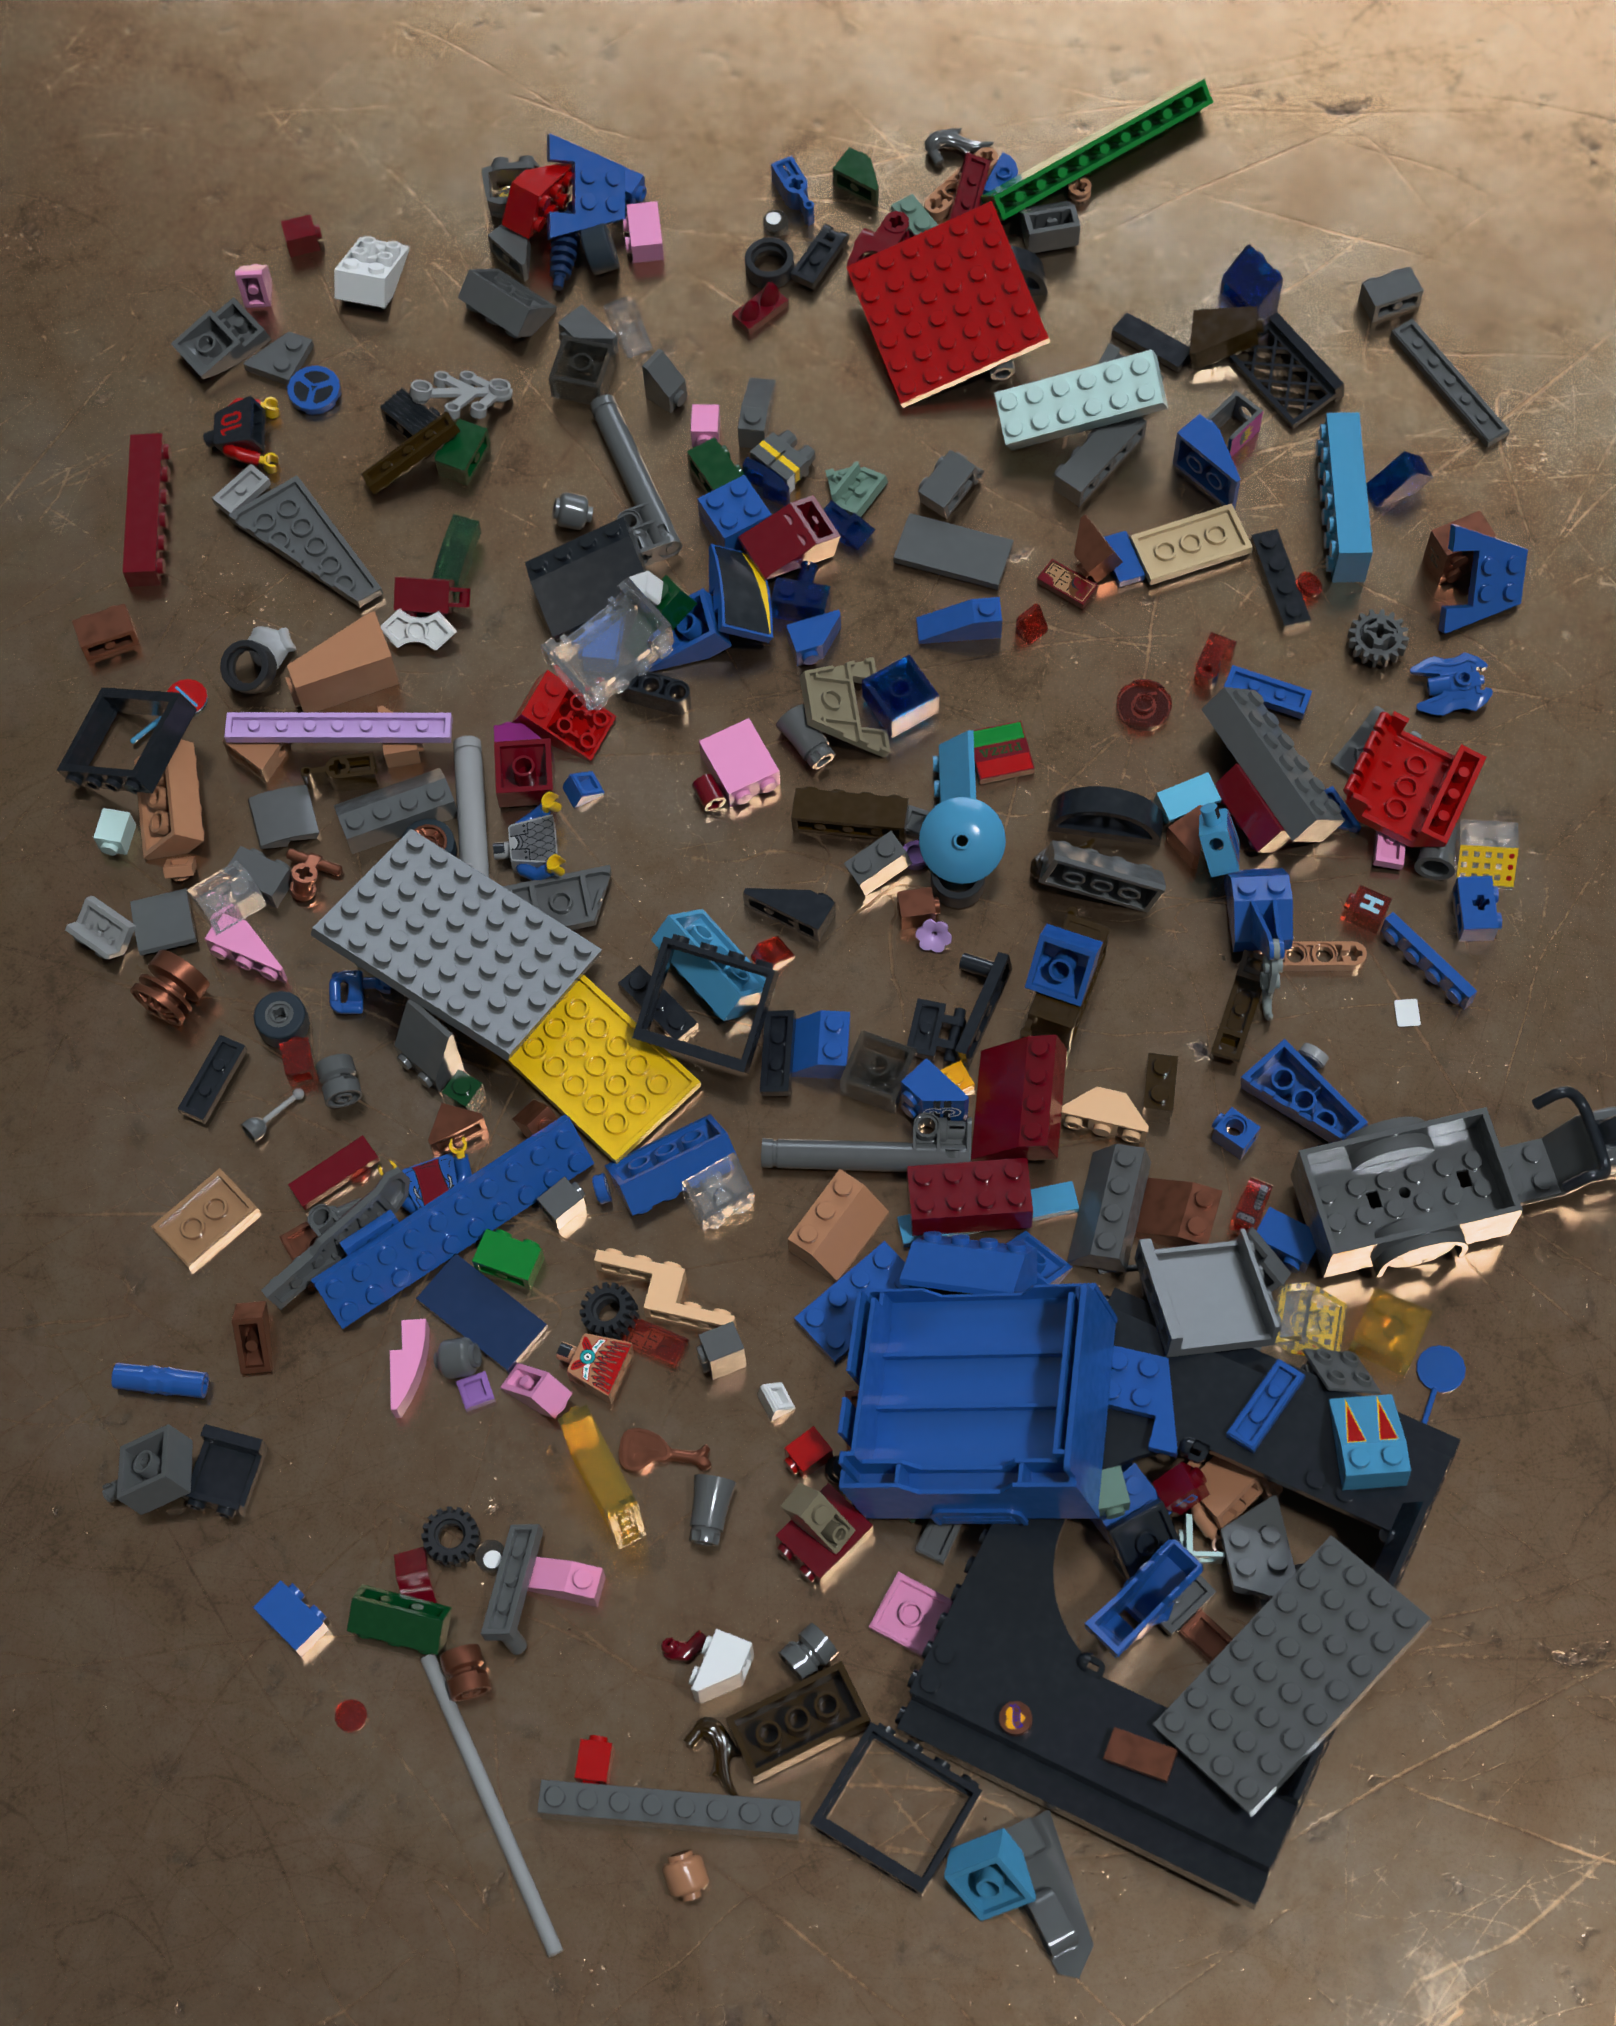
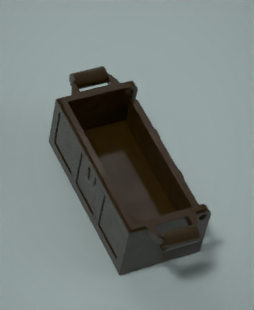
(1057, 1016)

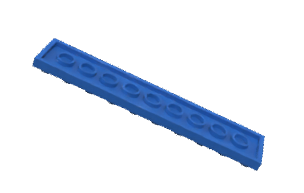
(452, 1222)

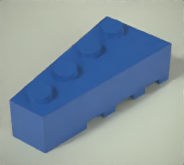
(1301, 1093)

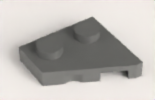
(281, 358)

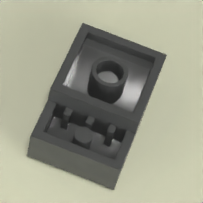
(221, 339)

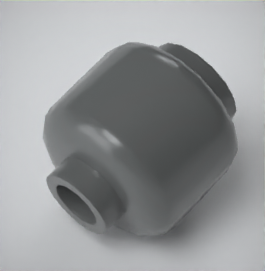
(572, 511)
(457, 1358)

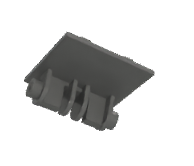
(1340, 1371)

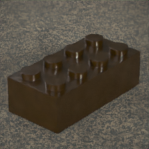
(798, 1722)

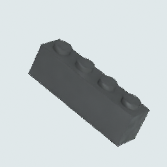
(1097, 458)

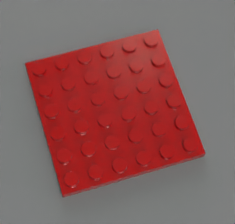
(947, 304)

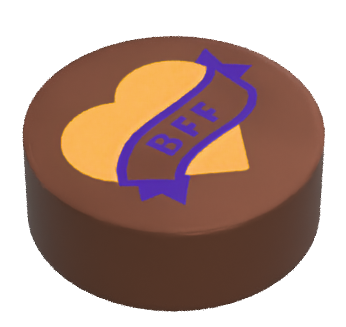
(1015, 1718)

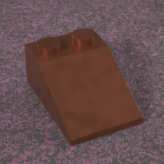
(1177, 1212)

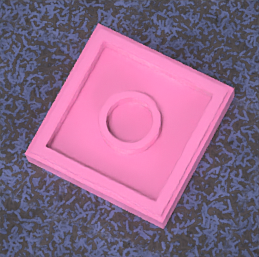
(909, 1614)

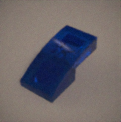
(773, 485)
(852, 529)

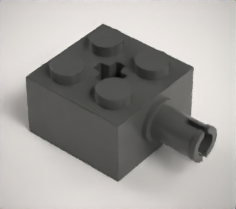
(152, 1470)

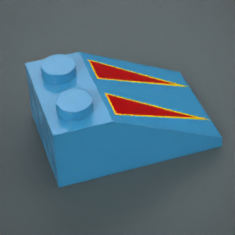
(1369, 1442)

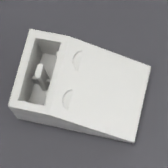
(370, 271)

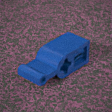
(793, 187)

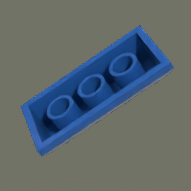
(660, 1167)
(969, 1264)

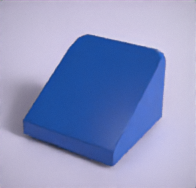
(582, 788)

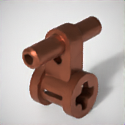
(305, 873)

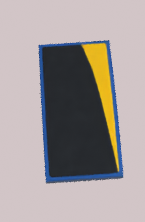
(739, 595)

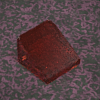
(1031, 624)
(774, 952)

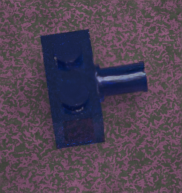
(800, 598)

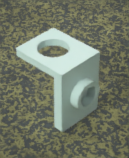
(1186, 1538)

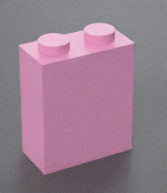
(740, 763)

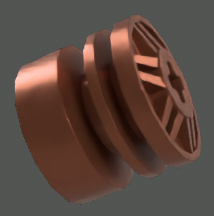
(167, 991)

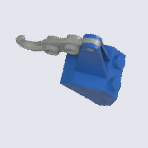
(1261, 920)

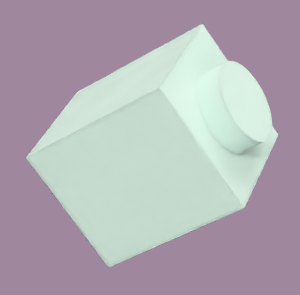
(114, 831)

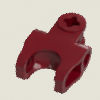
(890, 232)

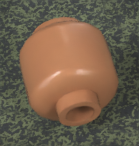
(685, 1875)

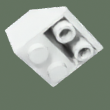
(723, 1666)

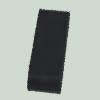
(662, 698)

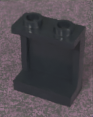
(225, 1472)

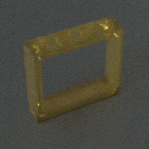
(602, 1476)

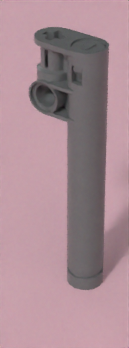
(649, 517)
(946, 1144)

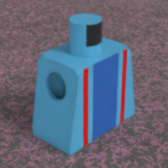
(1217, 831)

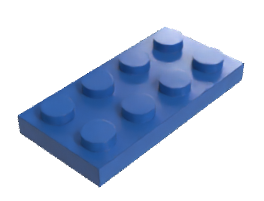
(831, 1315)

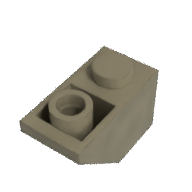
(817, 1517)

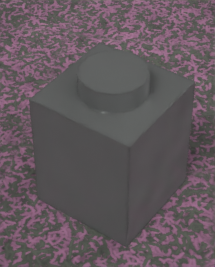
(562, 1202)

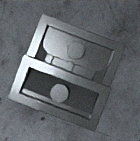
(283, 816)
(163, 921)

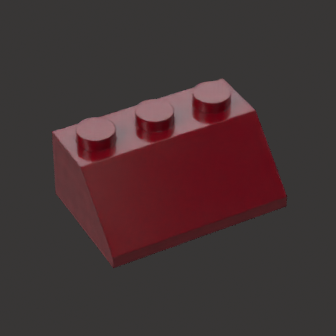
(1251, 812)

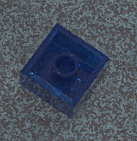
(900, 696)

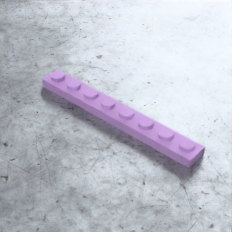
(337, 727)

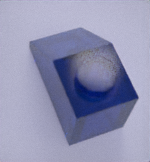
(1399, 479)

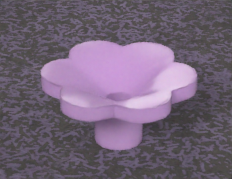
(933, 935)

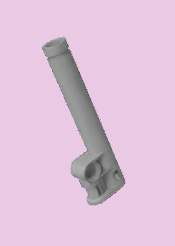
(471, 803)

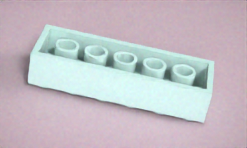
(1081, 400)

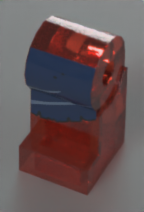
(1209, 663)

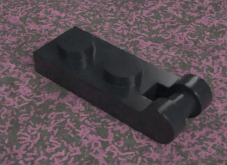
(819, 256)

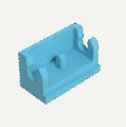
(1186, 796)

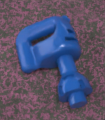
(356, 984)

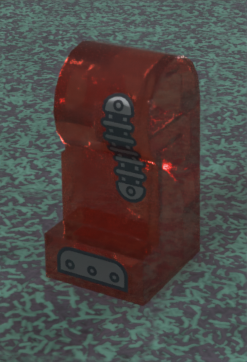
(1251, 1205)

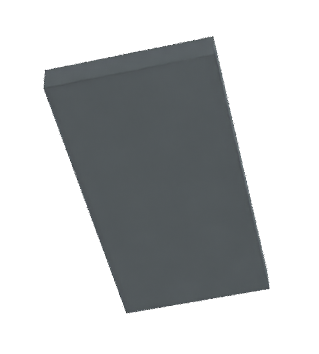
(953, 551)

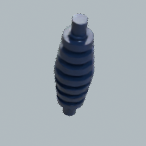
(563, 255)

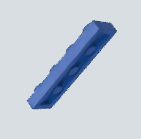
(1428, 960)

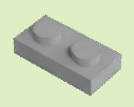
(241, 490)

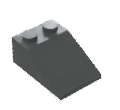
(427, 1047)

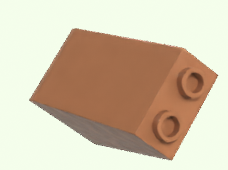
(343, 667)

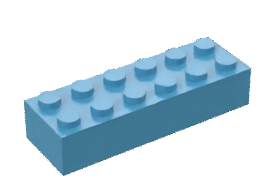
(1344, 497)

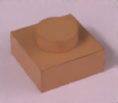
(180, 868)

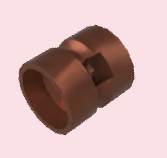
(465, 1672)

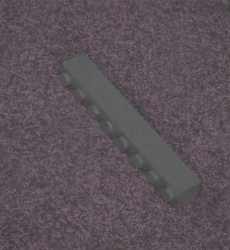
(670, 1810)

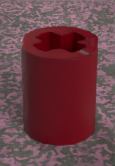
(708, 792)

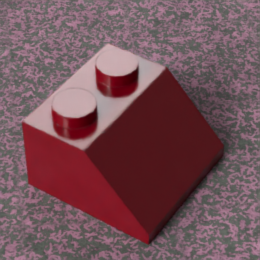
(523, 771)

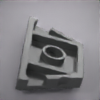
(569, 898)
(1258, 1551)

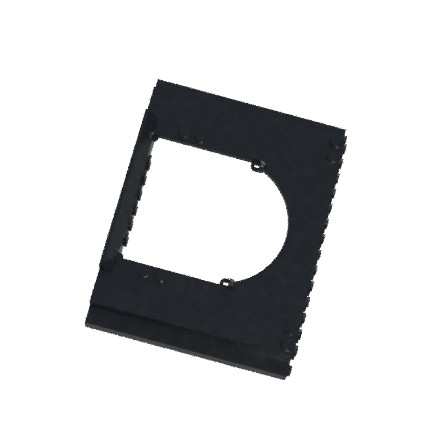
(1012, 1645)

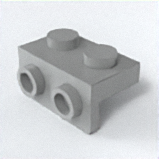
(101, 929)

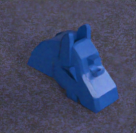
(1146, 1597)

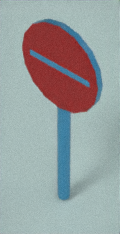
(191, 690)

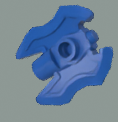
(1453, 683)

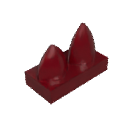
(760, 309)

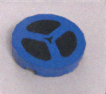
(314, 389)

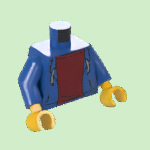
(434, 1176)

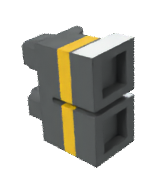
(780, 456)

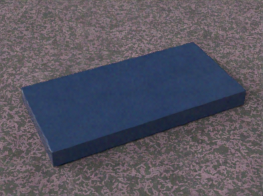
(482, 1312)

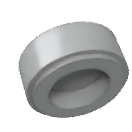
(1314, 1055)

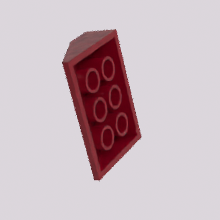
(1020, 1100)

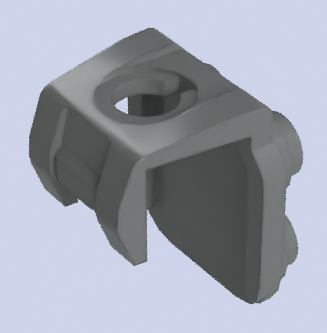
(501, 175)

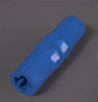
(160, 1380)

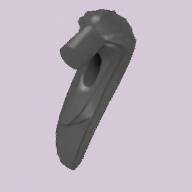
(952, 139)

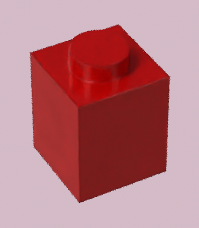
(807, 1453)
(594, 1760)

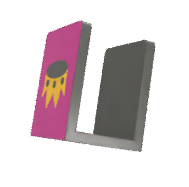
(1233, 407)

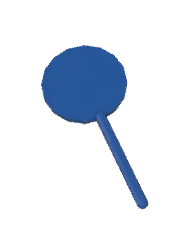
(1440, 1371)

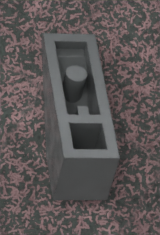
(756, 412)

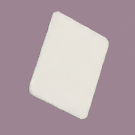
(1407, 1012)

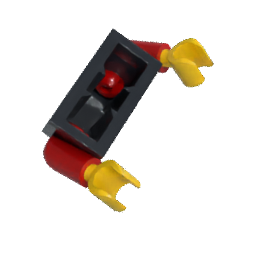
(241, 431)

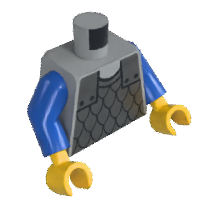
(534, 843)

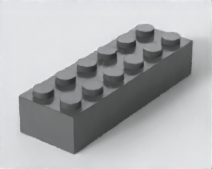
(1273, 764)

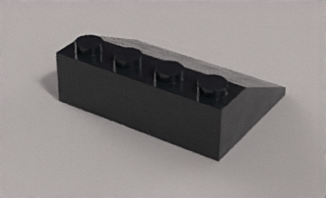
(583, 574)

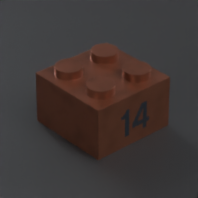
(1450, 565)

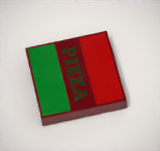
(1002, 752)

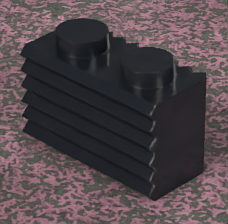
(406, 415)

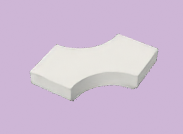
(430, 630)

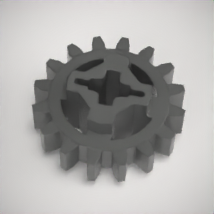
(1378, 637)

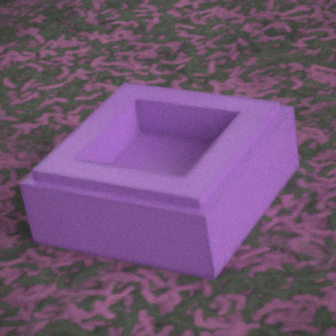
(475, 1391)

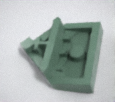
(855, 487)

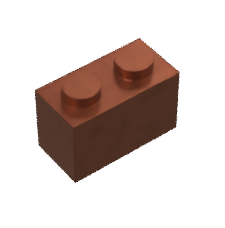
(105, 632)

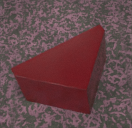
(414, 1574)

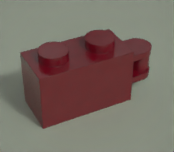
(428, 595)

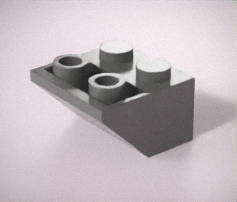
(1050, 226)

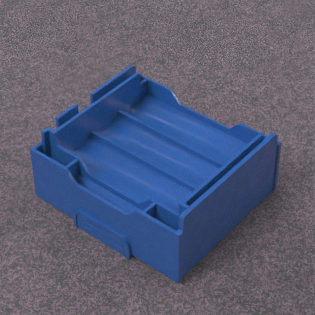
(978, 1404)

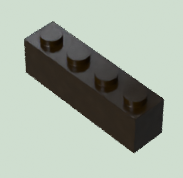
(849, 813)

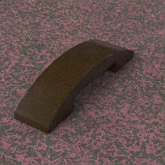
(1240, 1008)

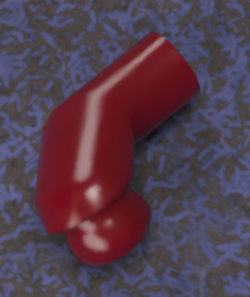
(683, 1650)

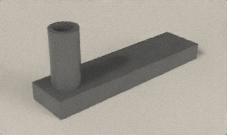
(512, 1586)

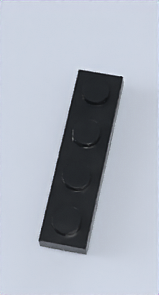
(1280, 580)

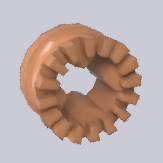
(1076, 195)

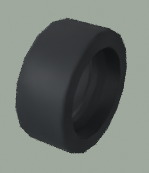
(765, 247)
(228, 666)
(956, 899)

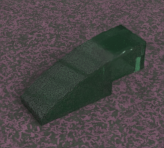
(457, 550)

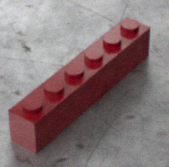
(146, 510)

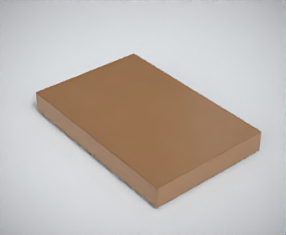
(205, 1219)

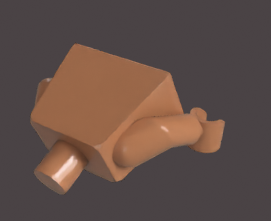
(1231, 1493)

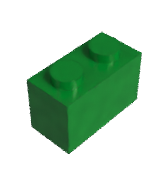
(508, 1258)

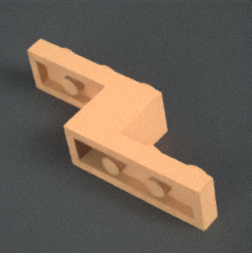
(664, 1291)

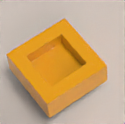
(959, 1076)

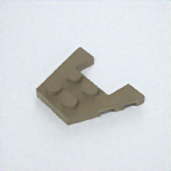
(833, 705)

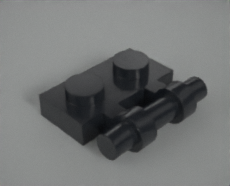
(927, 1026)

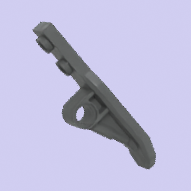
(332, 1226)

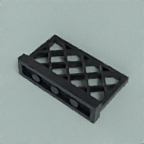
(1306, 361)

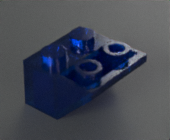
(1252, 282)

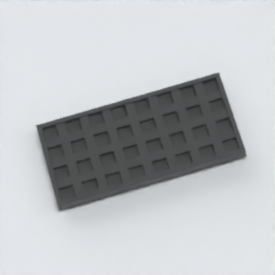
(1292, 1675)

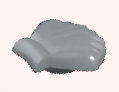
(276, 640)

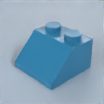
(990, 1874)

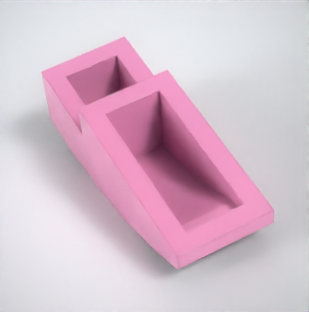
(408, 1364)

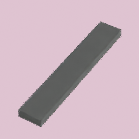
(1449, 383)

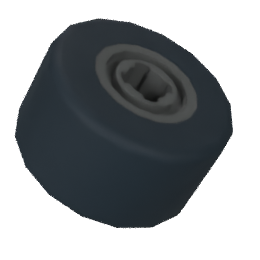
(599, 249)
(279, 1029)

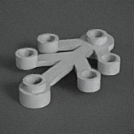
(494, 391)

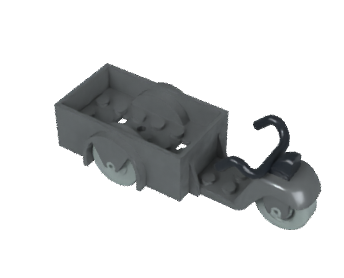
(1418, 1187)

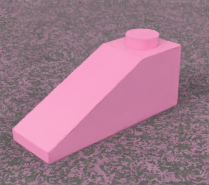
(567, 1580)

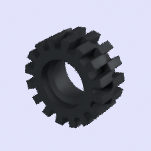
(599, 1300)
(440, 1521)

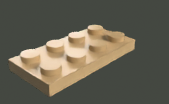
(1191, 544)

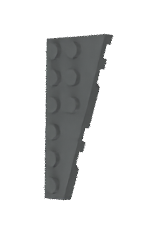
(301, 531)

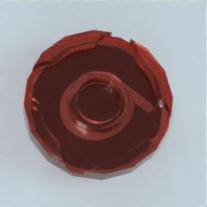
(1143, 705)

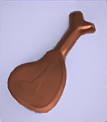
(644, 1448)

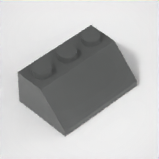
(505, 302)

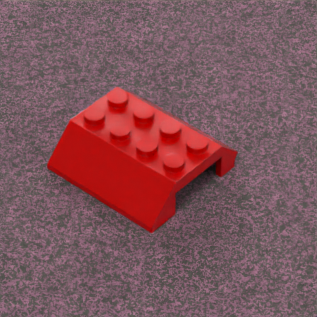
(1410, 785)

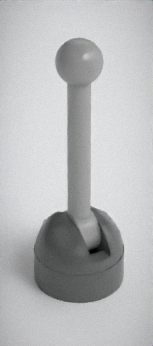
(256, 1127)

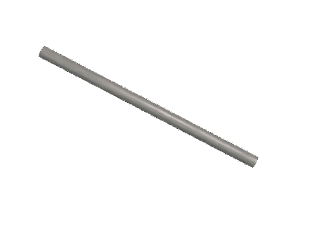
(492, 1807)

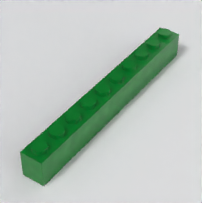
(1099, 148)

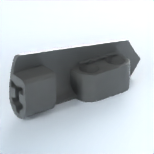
(1056, 1910)

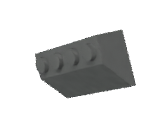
(392, 809)
(1101, 876)
(1110, 1208)

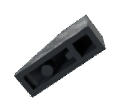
(794, 908)

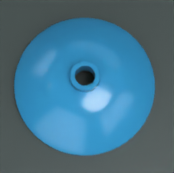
(957, 818)

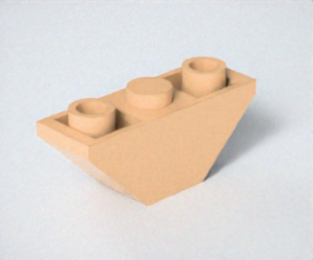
(1106, 1114)

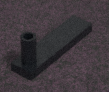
(997, 976)

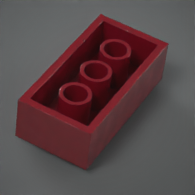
(970, 1196)

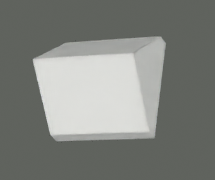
(649, 585)
(775, 1400)

